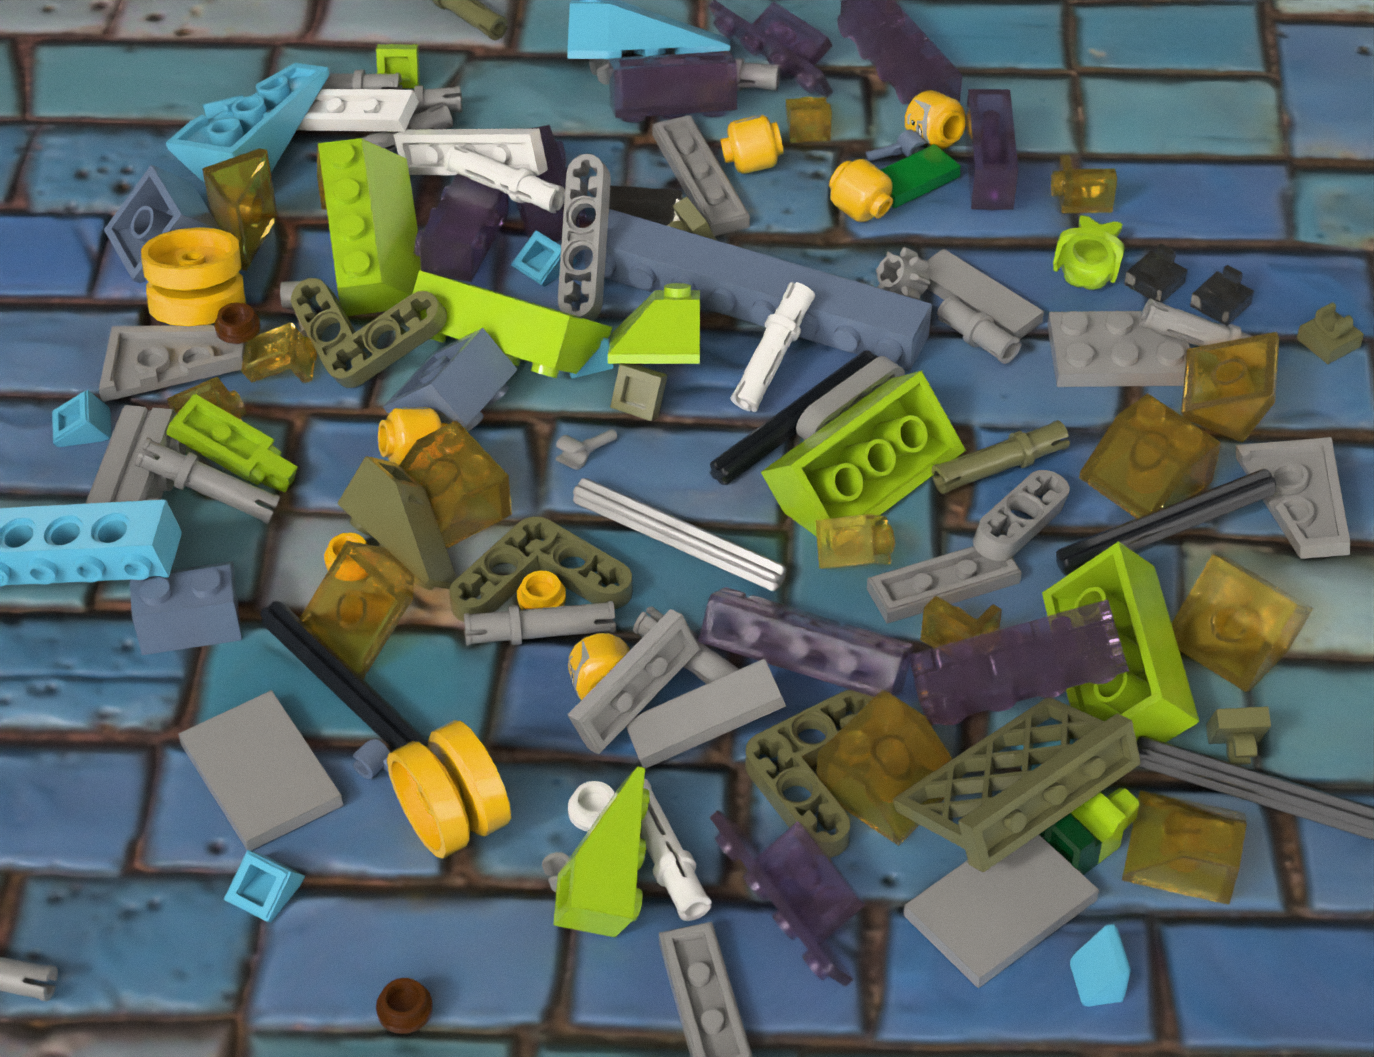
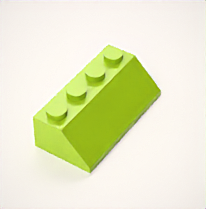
(370, 224)
(518, 327)
(866, 455)
(1156, 686)

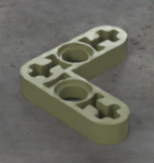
(351, 343)
(539, 556)
(794, 767)

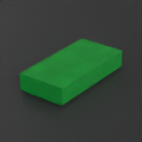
(920, 174)

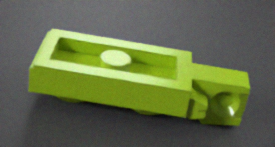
(231, 444)

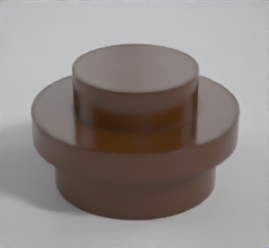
(237, 323)
(404, 1006)

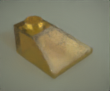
(360, 603)
(1185, 847)

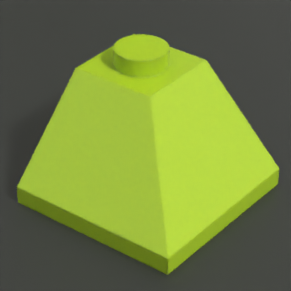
(660, 329)

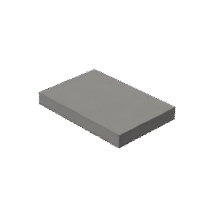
(260, 770)
(1000, 914)

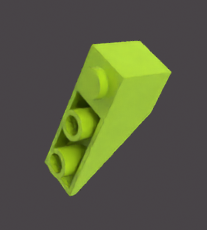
(600, 878)

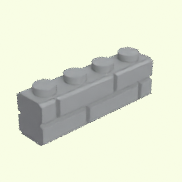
(118, 476)

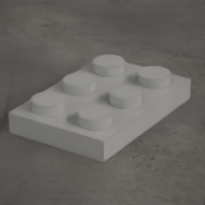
(1113, 351)

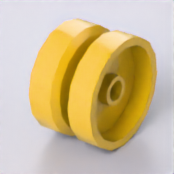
(192, 275)
(449, 788)

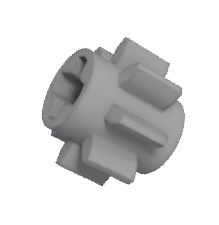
(904, 274)

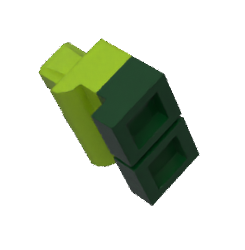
(1093, 829)

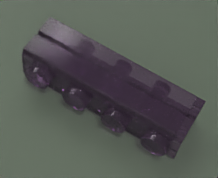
(898, 49)
(805, 643)
(1018, 664)

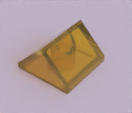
(243, 200)
(1231, 384)

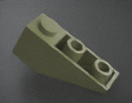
(399, 516)

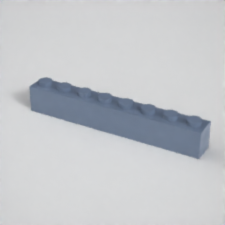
(753, 284)

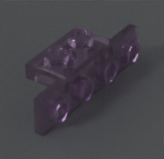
(782, 40)
(803, 886)

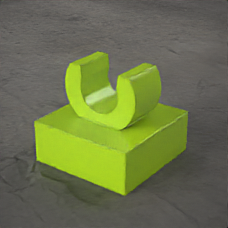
(399, 59)

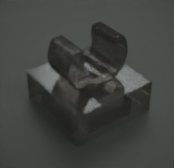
(1156, 274)
(1222, 296)

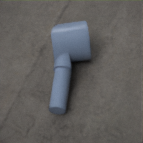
(907, 144)
(371, 758)

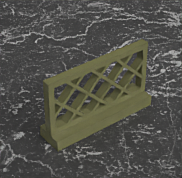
(1030, 798)

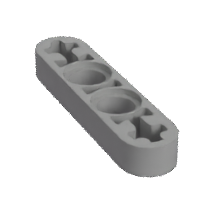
(591, 238)

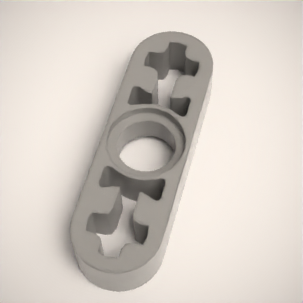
(846, 395)
(1018, 529)

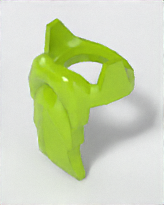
(1089, 253)

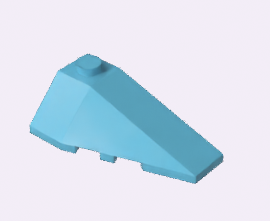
(612, 26)
(253, 122)

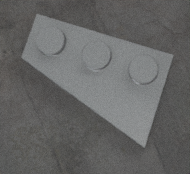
(164, 356)
(1307, 493)

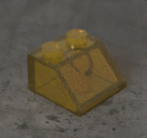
(1151, 458)
(460, 481)
(1237, 622)
(878, 759)

